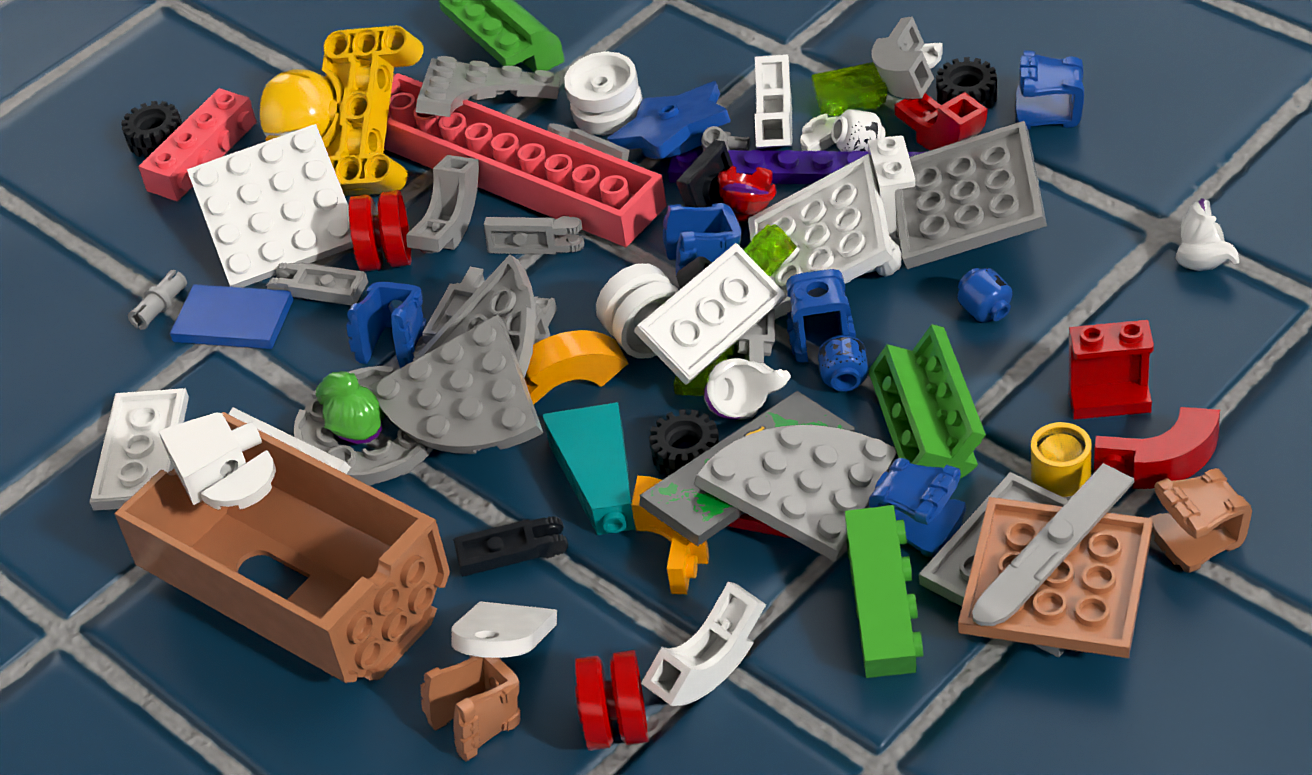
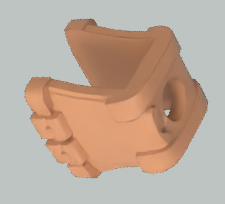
(1201, 519)
(478, 698)

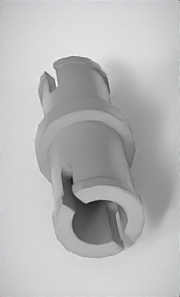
(157, 299)

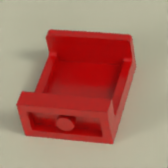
(1110, 369)

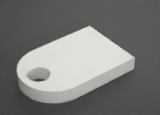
(501, 629)

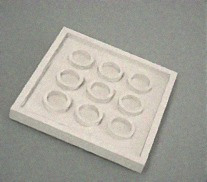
(273, 206)
(833, 225)

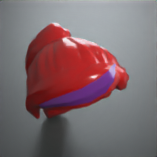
(746, 192)

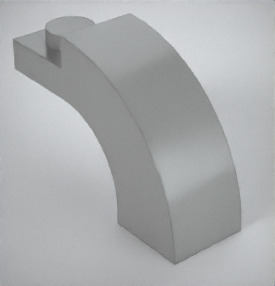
(902, 62)
(450, 205)

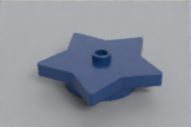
(672, 123)

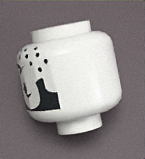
(854, 130)

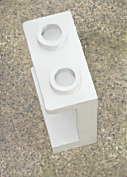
(892, 172)

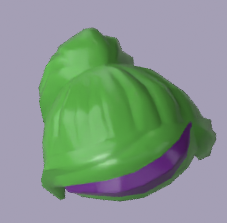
(349, 408)

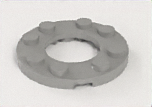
(366, 466)

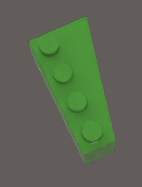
(881, 592)

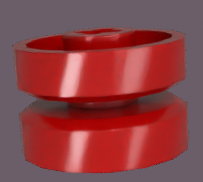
(379, 230)
(608, 700)

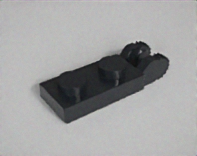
(510, 544)

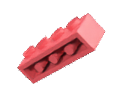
(200, 139)

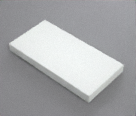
(710, 313)
(133, 444)

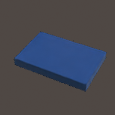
(232, 316)

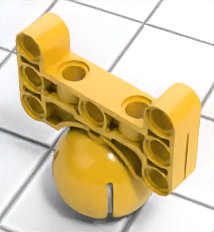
(346, 104)

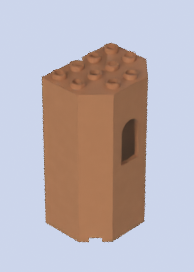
(363, 552)

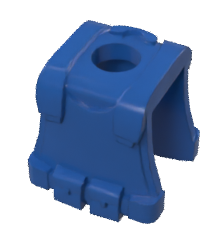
(1049, 90)
(699, 232)
(804, 304)
(376, 312)
(923, 501)

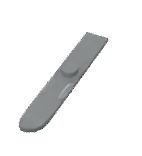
(1051, 546)

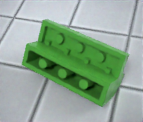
(506, 32)
(928, 403)

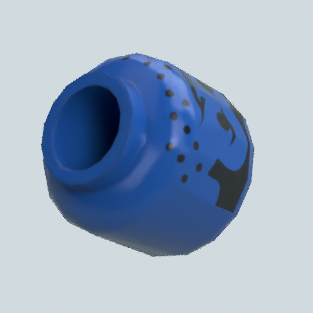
(984, 295)
(843, 362)

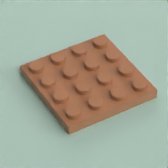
(1085, 601)

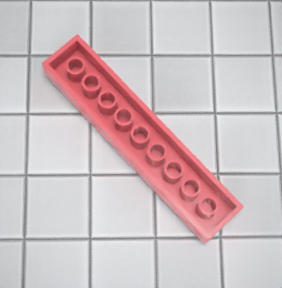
(529, 164)

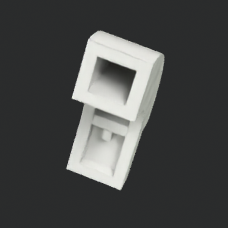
(773, 102)
(709, 656)

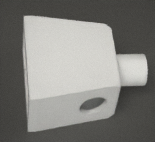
(207, 450)

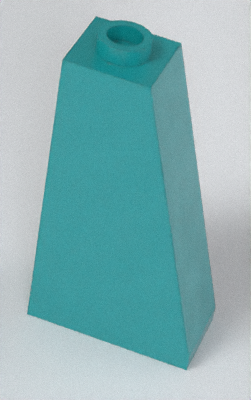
(594, 460)

